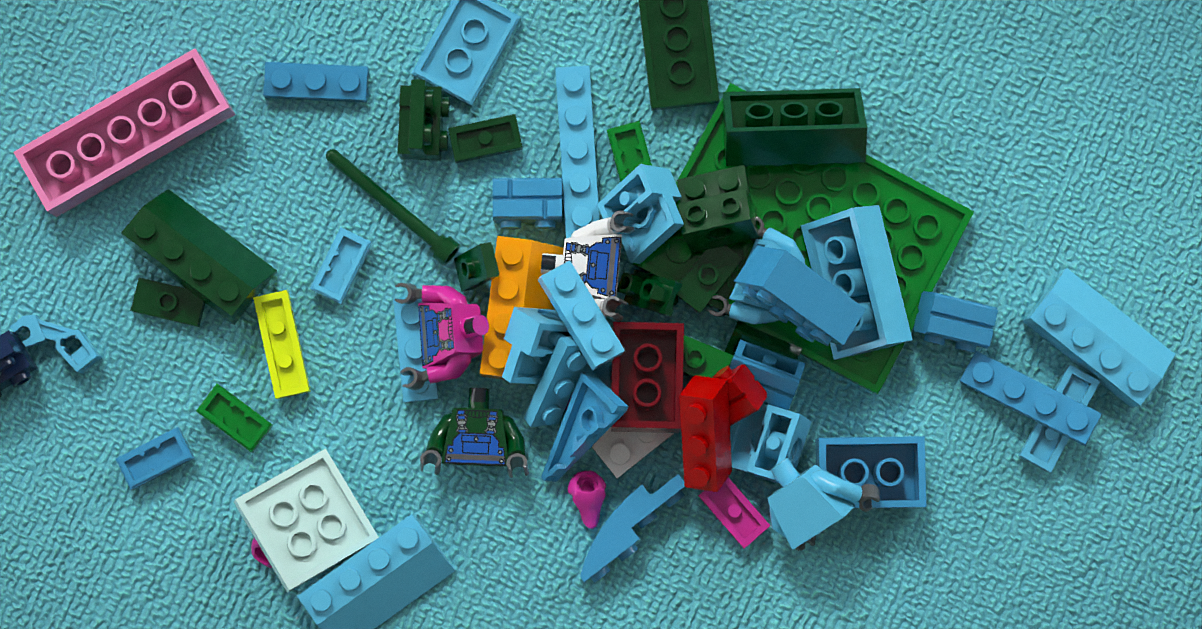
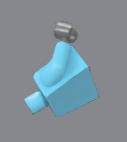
(743, 308)
(813, 502)

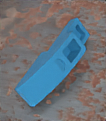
(617, 535)

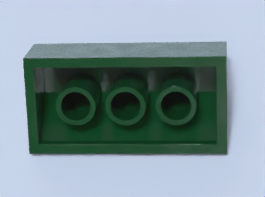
(794, 127)
(198, 254)

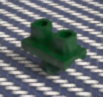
(649, 291)

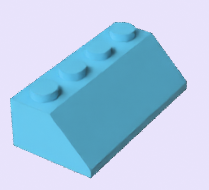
(856, 258)
(1100, 339)
(378, 579)

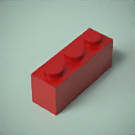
(705, 433)

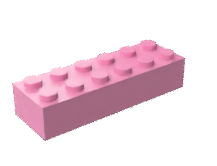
(124, 133)

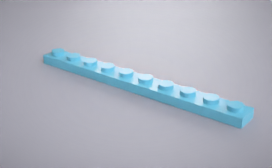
(578, 159)

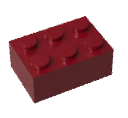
(649, 376)

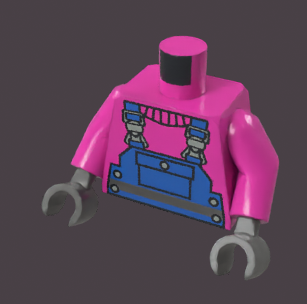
(448, 333)

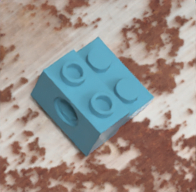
(651, 198)
(533, 341)
(767, 439)

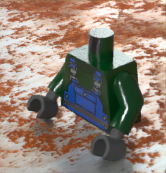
(476, 437)

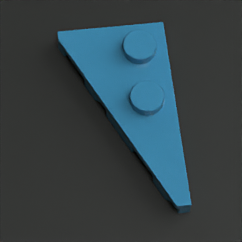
(587, 418)

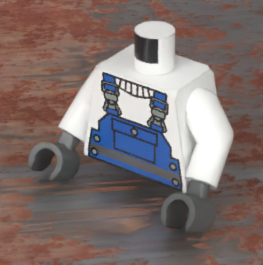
(596, 257)

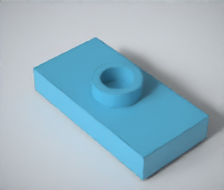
(341, 265)

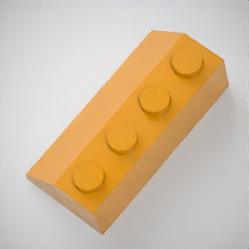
(514, 287)

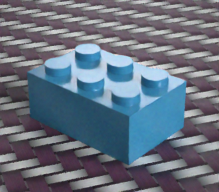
(799, 296)
(888, 462)

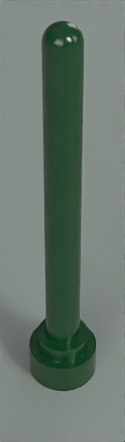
(442, 246)

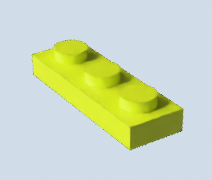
(281, 344)

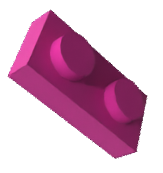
(735, 513)

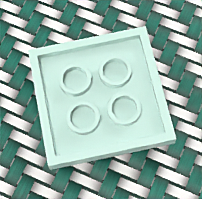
(306, 520)

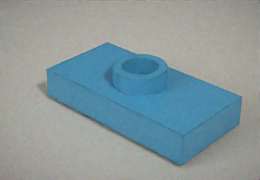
(155, 458)

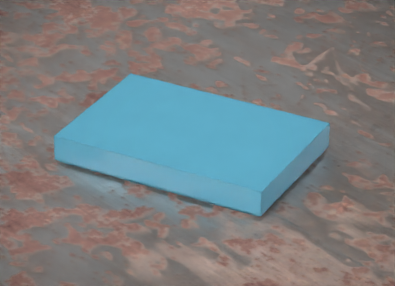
(466, 47)

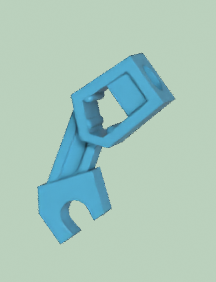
(42, 330)

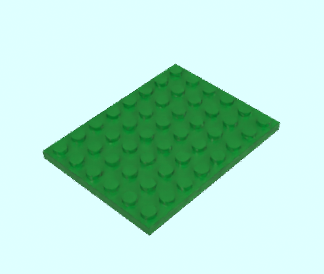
(917, 221)

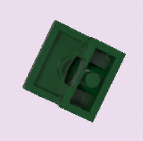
(416, 137)
(717, 209)

